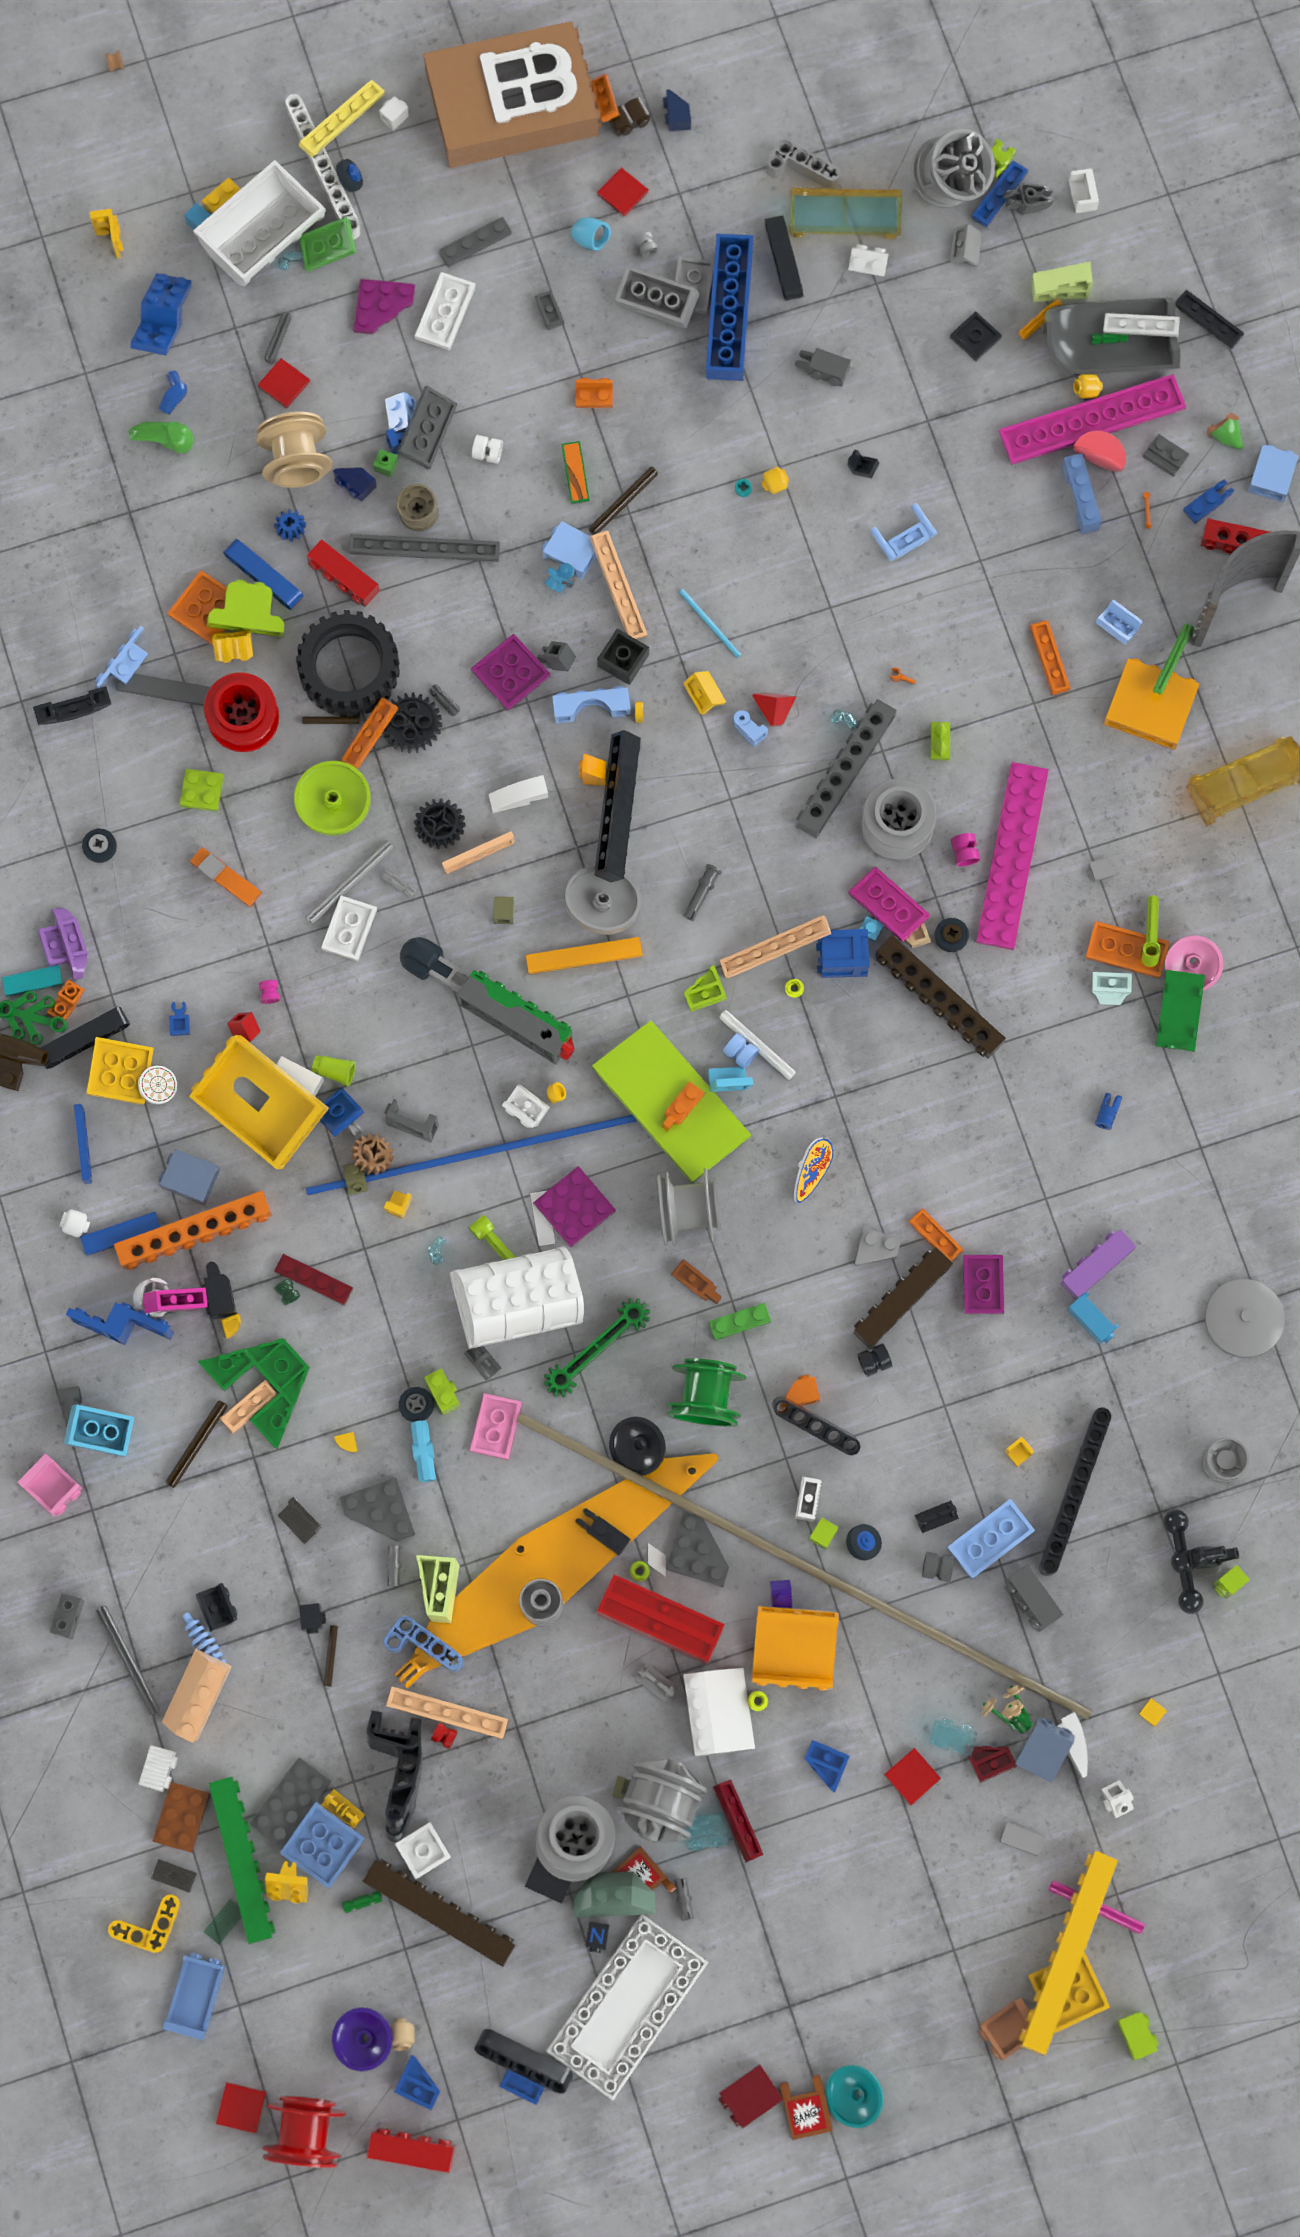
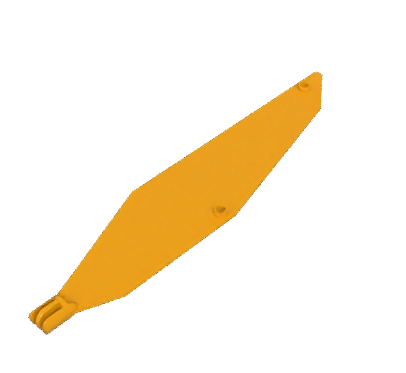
(556, 1552)

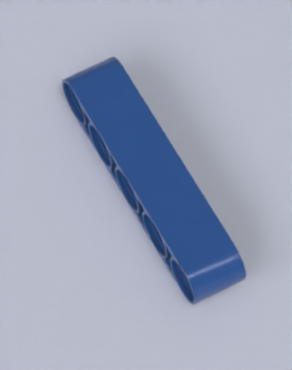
(262, 572)

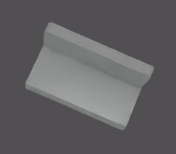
(966, 245)

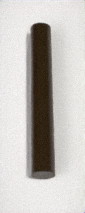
(331, 720)
(330, 1655)

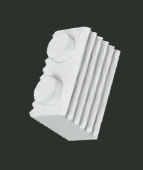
(808, 1499)
(157, 1768)

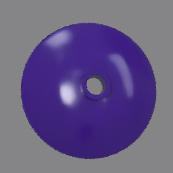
(349, 2039)

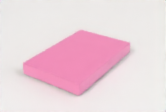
(495, 1426)

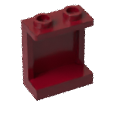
(750, 2097)

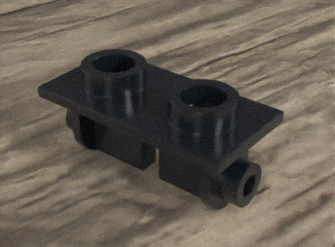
(936, 1516)

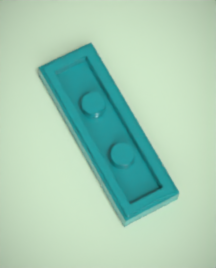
(32, 980)

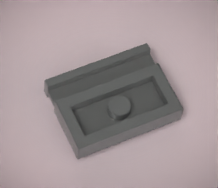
(1166, 455)

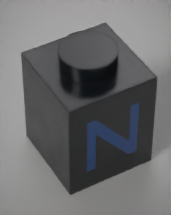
(597, 1937)

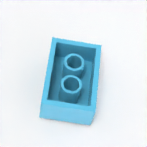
(98, 1430)

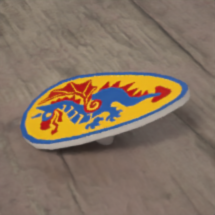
(813, 1168)

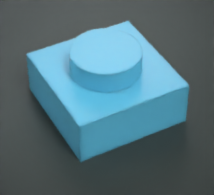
(874, 928)

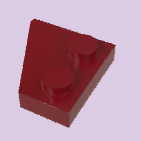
(991, 1761)

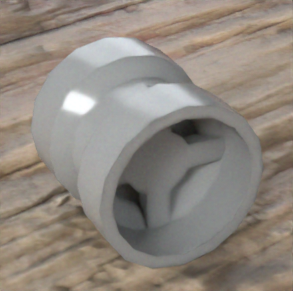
(646, 244)

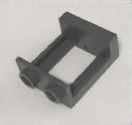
(410, 1126)

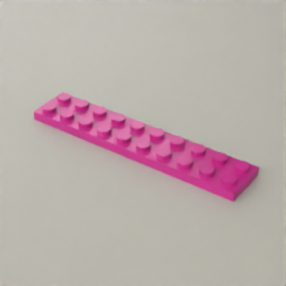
(1104, 414)
(1012, 856)

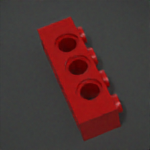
(1230, 531)

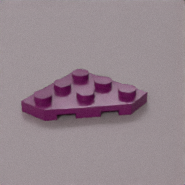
(380, 303)

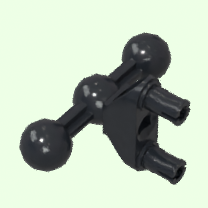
(1186, 1560)

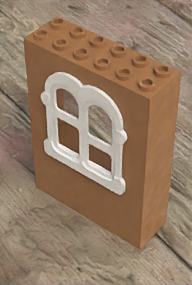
(471, 103)

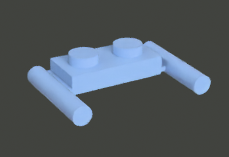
(908, 539)

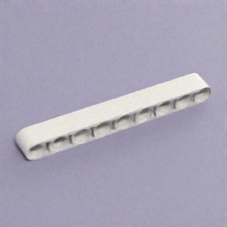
(321, 158)

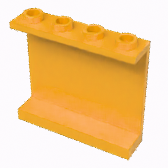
(1147, 714)
(795, 1647)

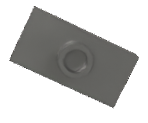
(549, 310)

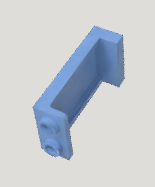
(194, 1996)

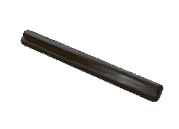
(623, 500)
(196, 1444)

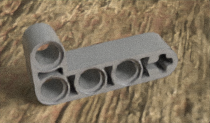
(827, 175)

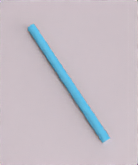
(706, 619)

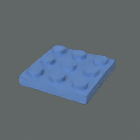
(322, 1845)

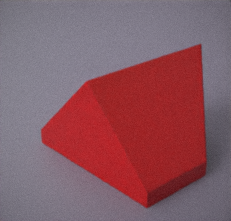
(774, 706)

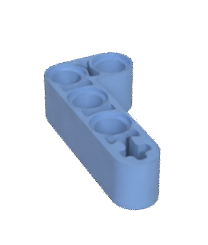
(427, 1647)

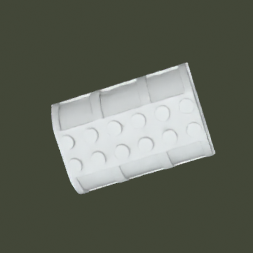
(258, 223)
(518, 1297)

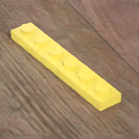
(341, 118)

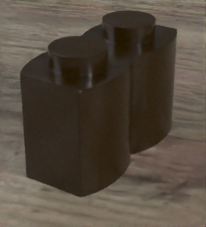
(631, 116)

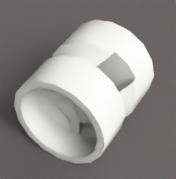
(481, 446)

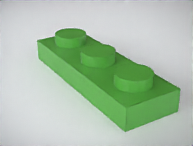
(739, 1321)

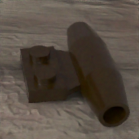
(15, 1053)

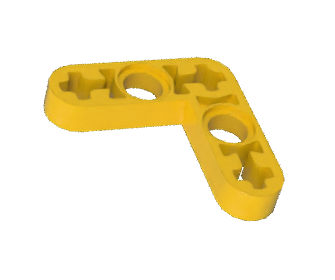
(148, 1935)

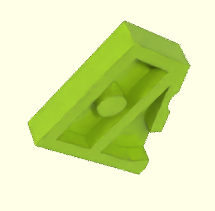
(705, 991)

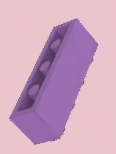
(1098, 1264)

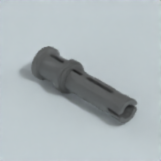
(705, 884)

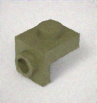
(355, 1179)

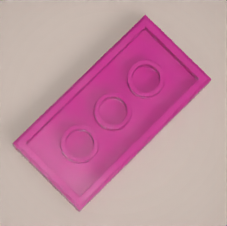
(889, 904)

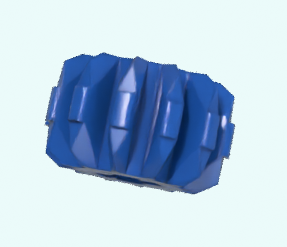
(297, 525)

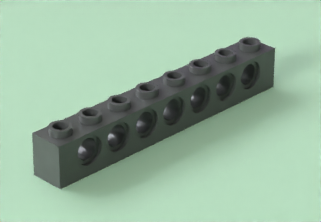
(813, 825)

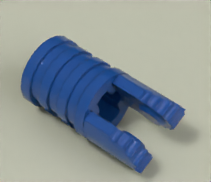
(1107, 1113)

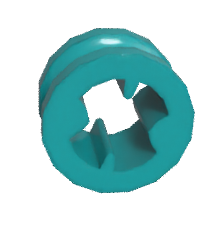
(743, 482)

